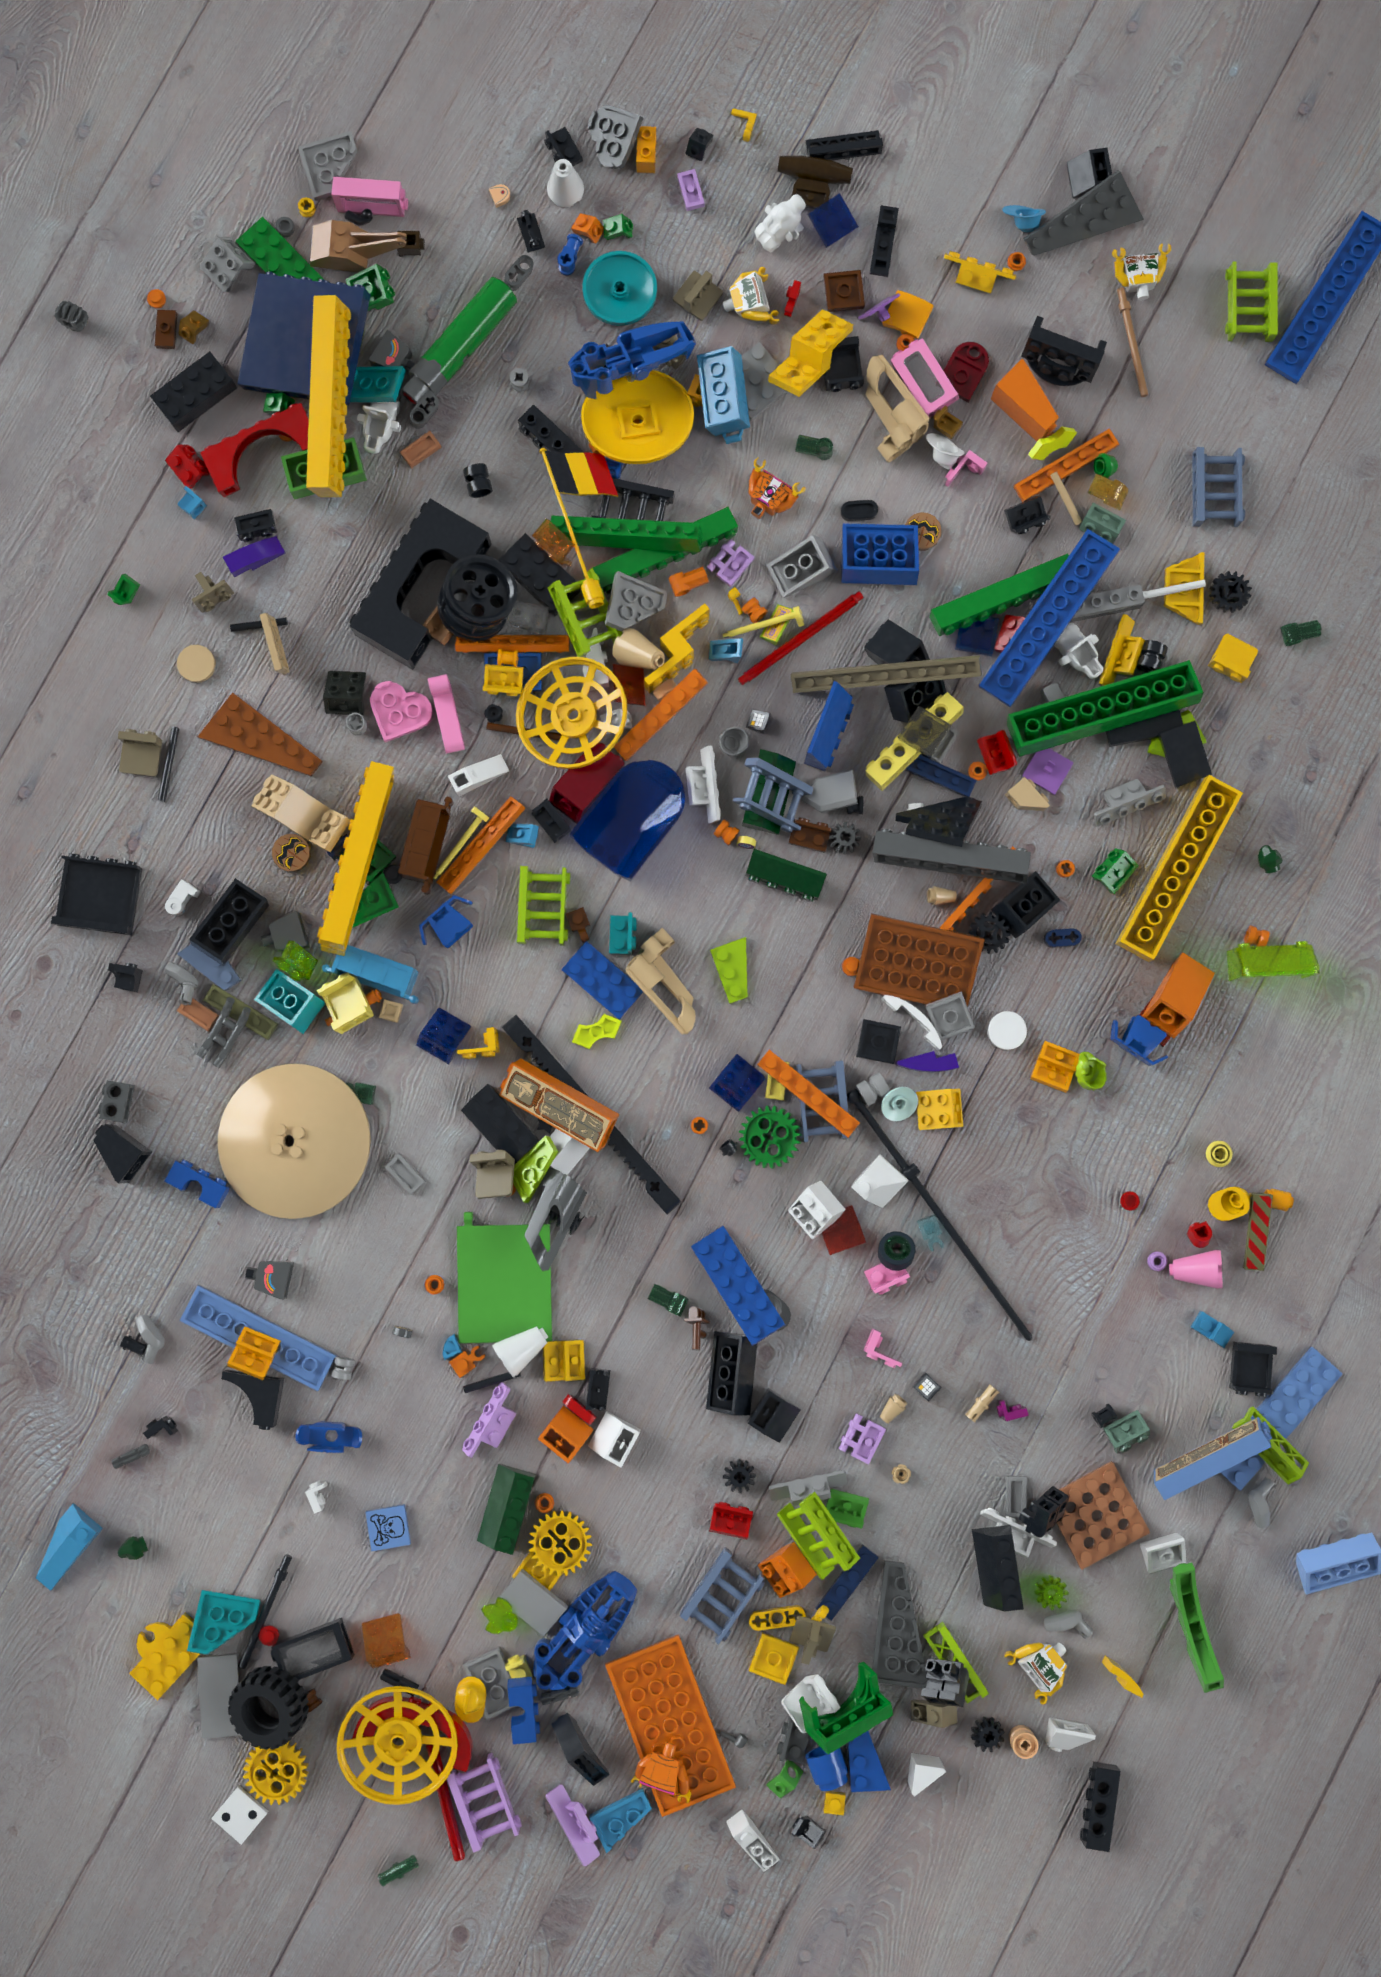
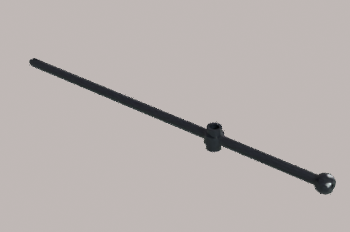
(910, 1173)

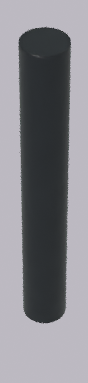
(255, 625)
(489, 1381)

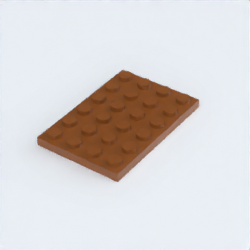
(917, 961)

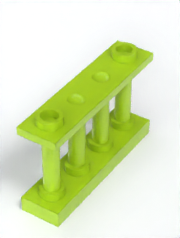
(1269, 293)
(572, 625)
(526, 914)
(828, 1530)

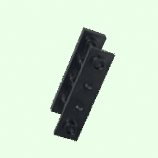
(644, 493)

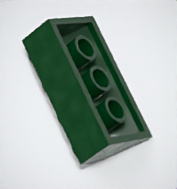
(755, 821)
(785, 875)
(506, 1508)

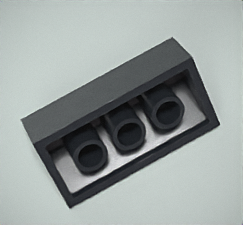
(499, 1123)
(731, 1374)
(998, 1568)

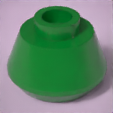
(1105, 465)

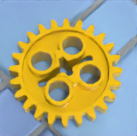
(546, 1556)
(265, 1785)

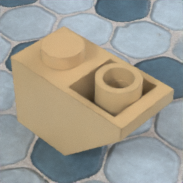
(1026, 797)

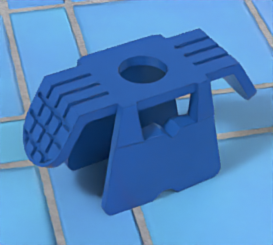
(447, 923)
(1139, 1039)
(316, 1433)

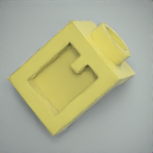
(518, 1667)

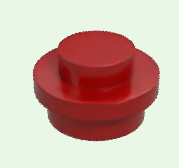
(1129, 1200)
(269, 1635)

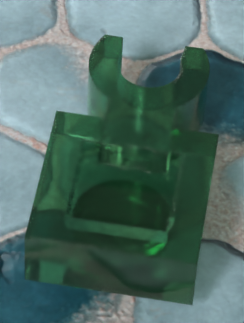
(364, 1092)

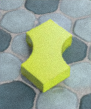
(1058, 440)
(605, 1028)

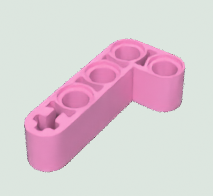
(446, 713)

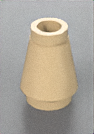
(940, 895)
(893, 1408)

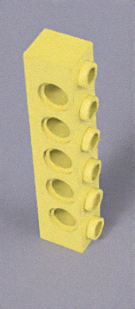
(882, 777)

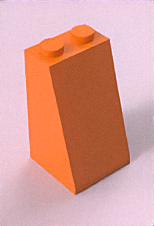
(1025, 402)
(1179, 995)

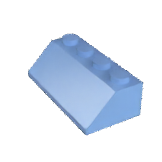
(1339, 1563)

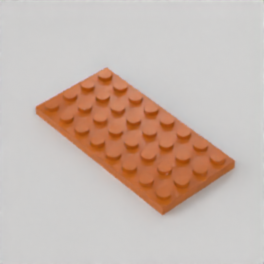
(667, 1706)

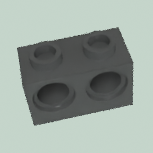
(122, 1102)

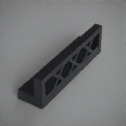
(845, 149)

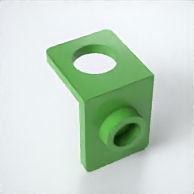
(783, 1783)

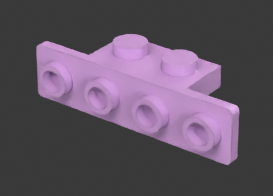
(492, 1423)
(575, 1824)

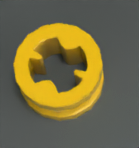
(306, 213)

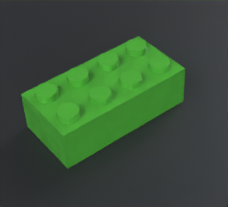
(296, 469)

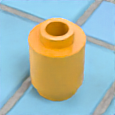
(1281, 1199)

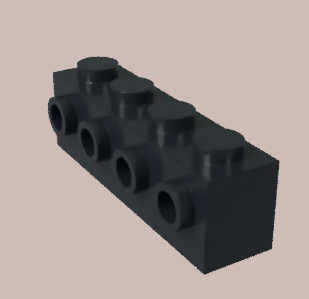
(545, 432)

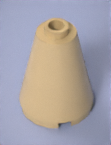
(637, 651)

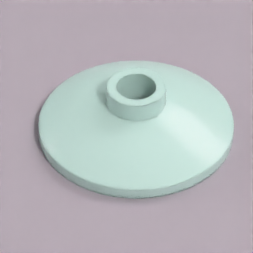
(902, 1109)

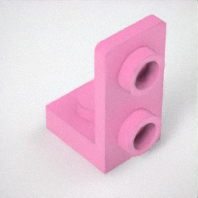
(974, 463)
(874, 1341)

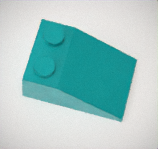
(289, 1001)

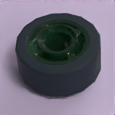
(899, 1241)

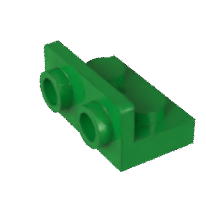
(1115, 870)

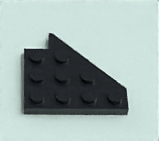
(942, 822)

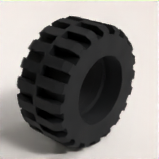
(254, 1722)

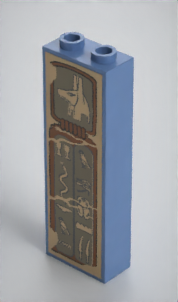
(1212, 1458)

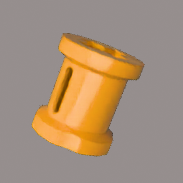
(507, 657)

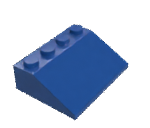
(880, 554)
(829, 727)

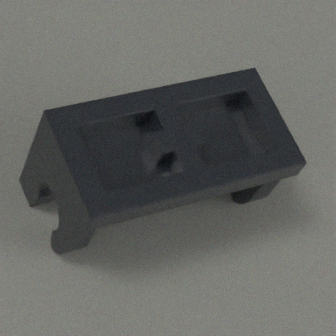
(551, 821)
(598, 1389)

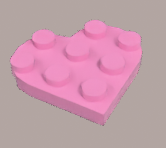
(399, 711)

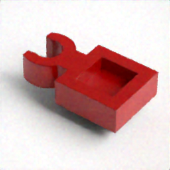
(792, 294)

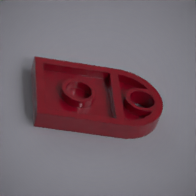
(966, 371)

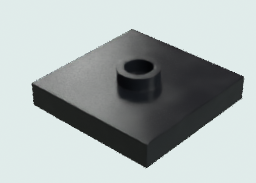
(878, 1041)

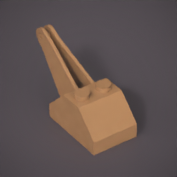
(348, 247)

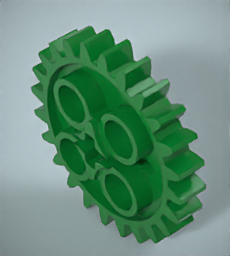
(754, 1129)

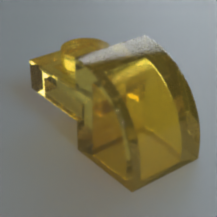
(1110, 491)

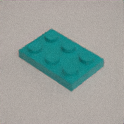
(377, 383)

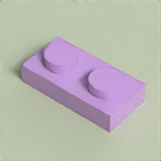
(690, 190)

